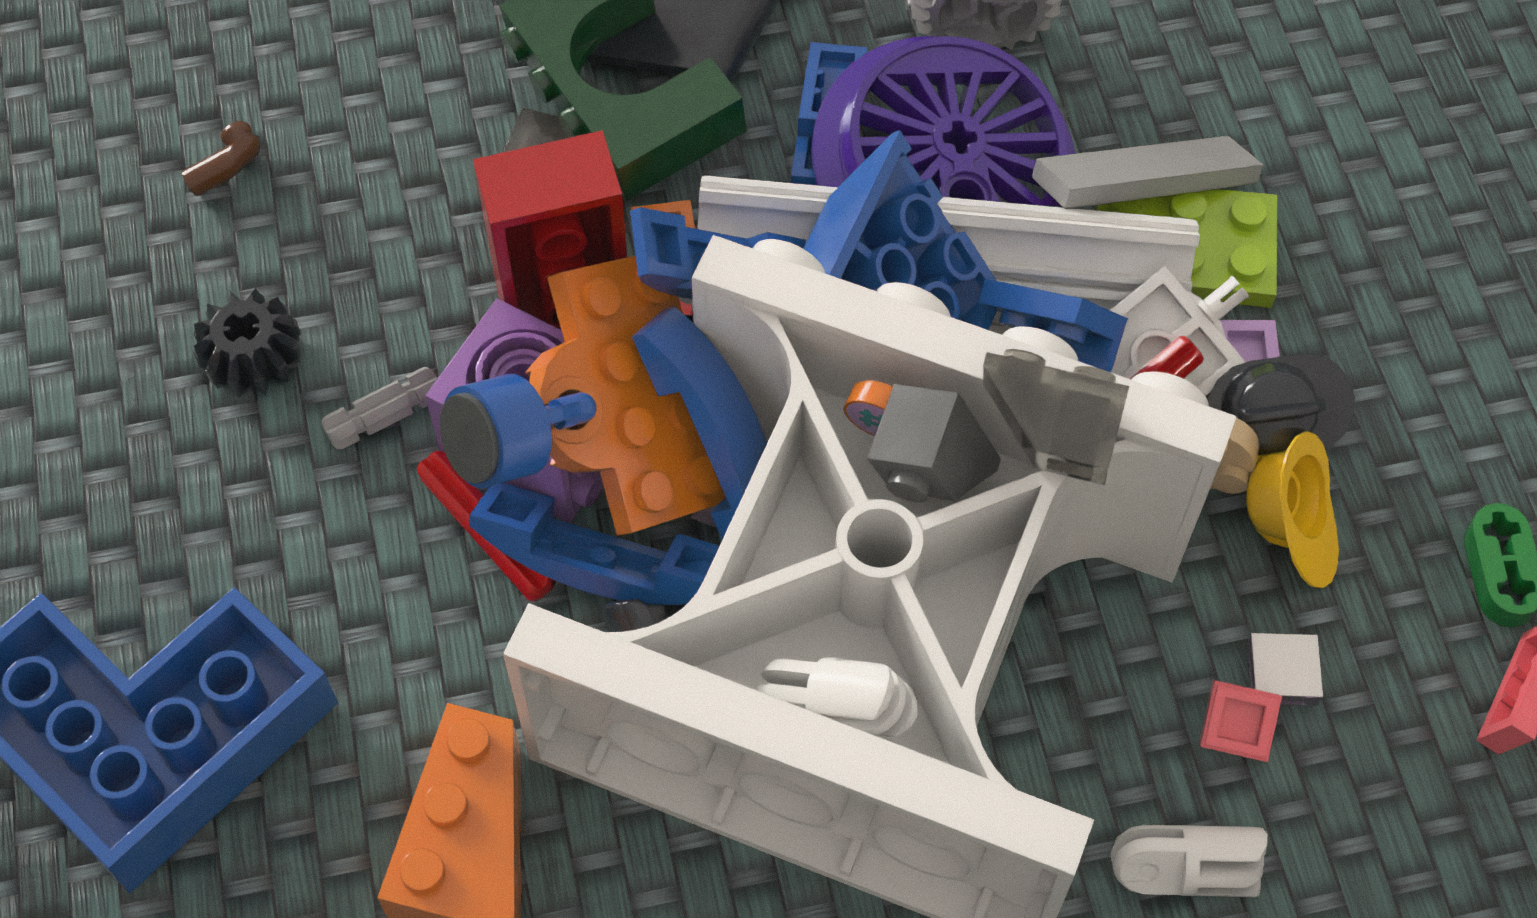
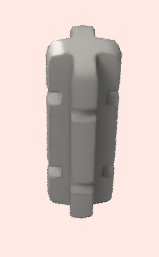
(378, 409)

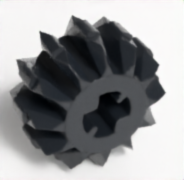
(247, 343)

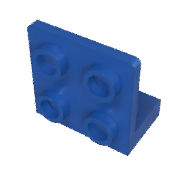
(1085, 326)

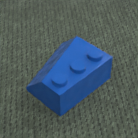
(891, 230)

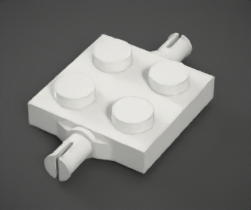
(1165, 310)

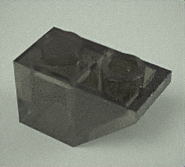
(1057, 415)

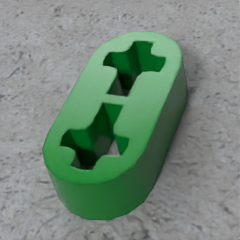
(1492, 568)

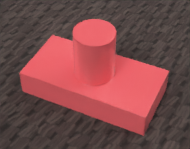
(1514, 708)

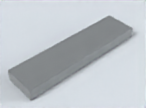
(1146, 171)

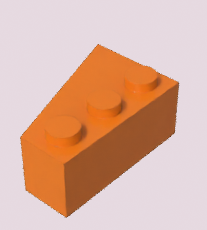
(462, 826)

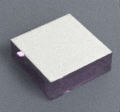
(1286, 667)

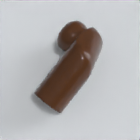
(225, 163)

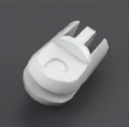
(846, 691)
(1190, 860)

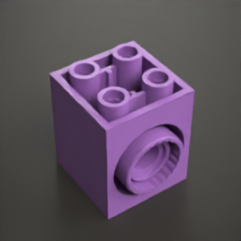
(509, 344)

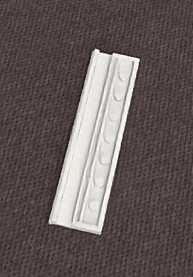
(1026, 245)

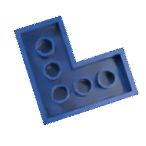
(154, 754)

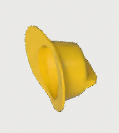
(1294, 508)

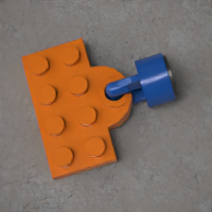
(588, 408)

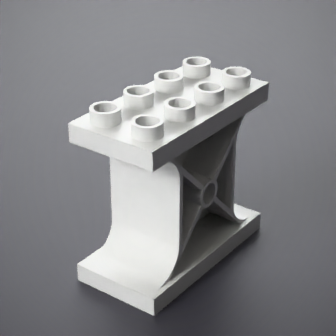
(853, 573)

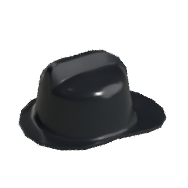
(1286, 398)

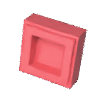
(1240, 720)

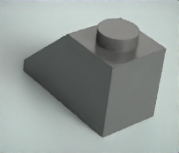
(930, 445)

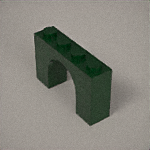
(645, 132)

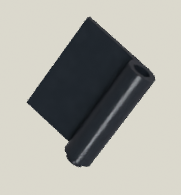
(688, 33)

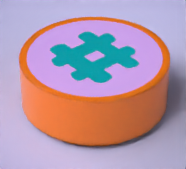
(867, 404)

